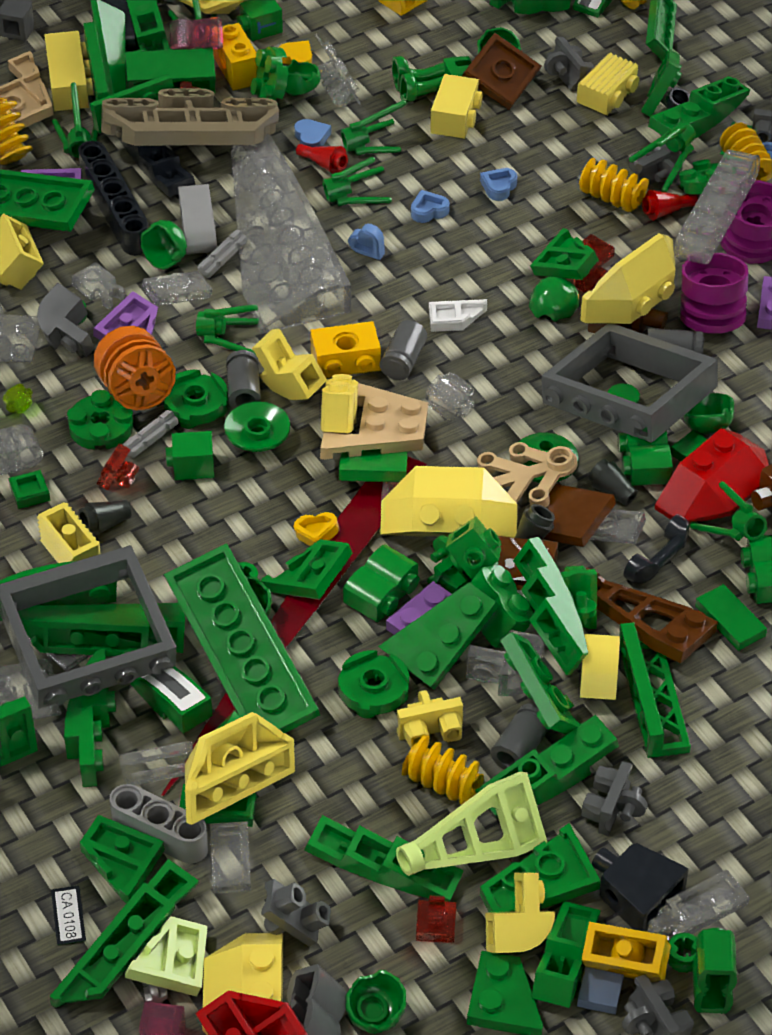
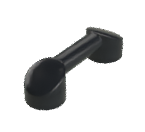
(642, 570)

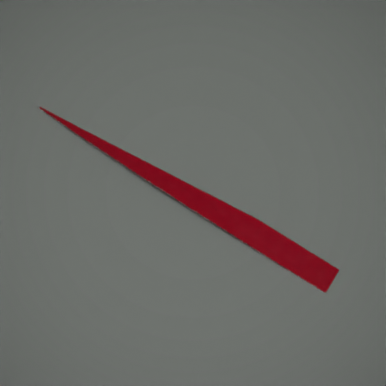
(357, 527)

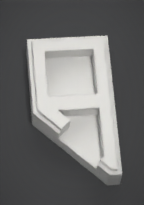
(455, 314)

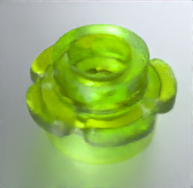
(18, 399)

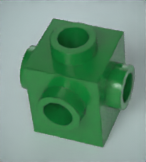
(473, 547)

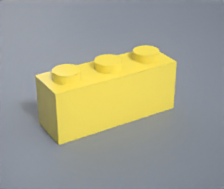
(66, 66)

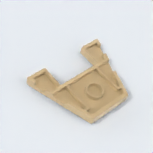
(27, 90)
(387, 424)

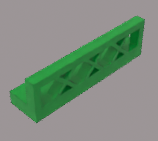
(645, 696)

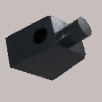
(638, 883)

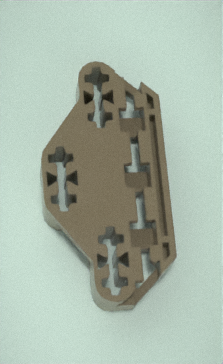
(189, 118)

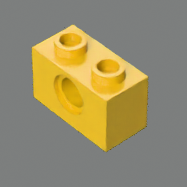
(236, 57)
(346, 349)
(626, 951)

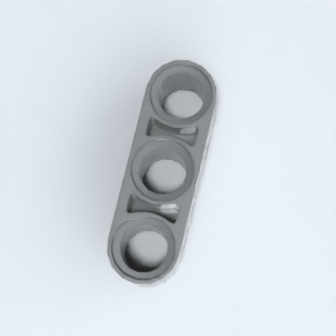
(197, 218)
(144, 813)

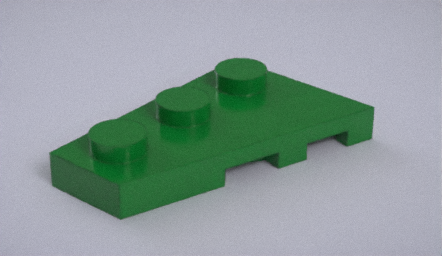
(441, 634)
(536, 684)
(560, 866)

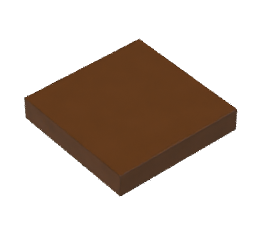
(502, 71)
(577, 513)

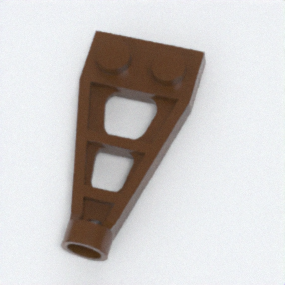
(677, 639)

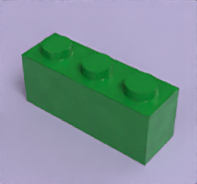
(180, 64)

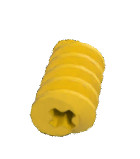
(745, 139)
(10, 141)
(613, 186)
(441, 771)

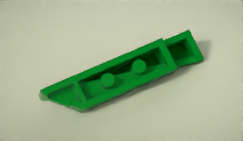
(106, 48)
(98, 626)
(125, 936)

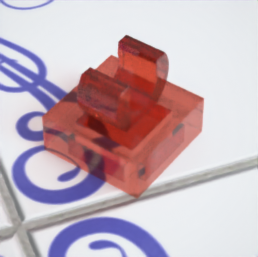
(118, 469)
(436, 920)

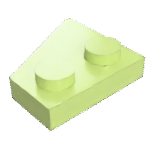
(173, 958)

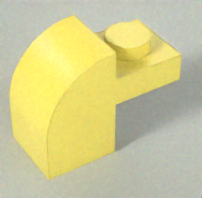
(284, 372)
(600, 667)
(527, 925)

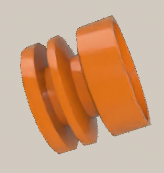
(134, 368)

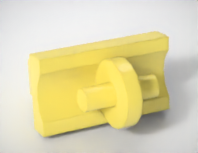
(429, 718)

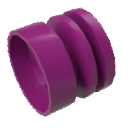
(751, 229)
(714, 294)

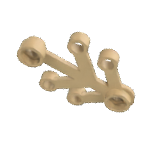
(552, 465)

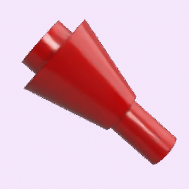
(331, 158)
(658, 203)

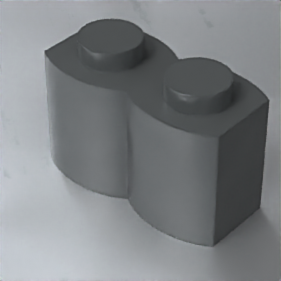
(317, 1000)

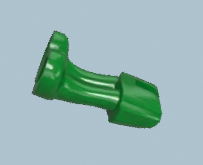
(419, 82)

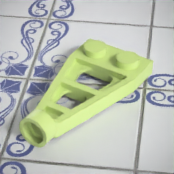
(518, 821)

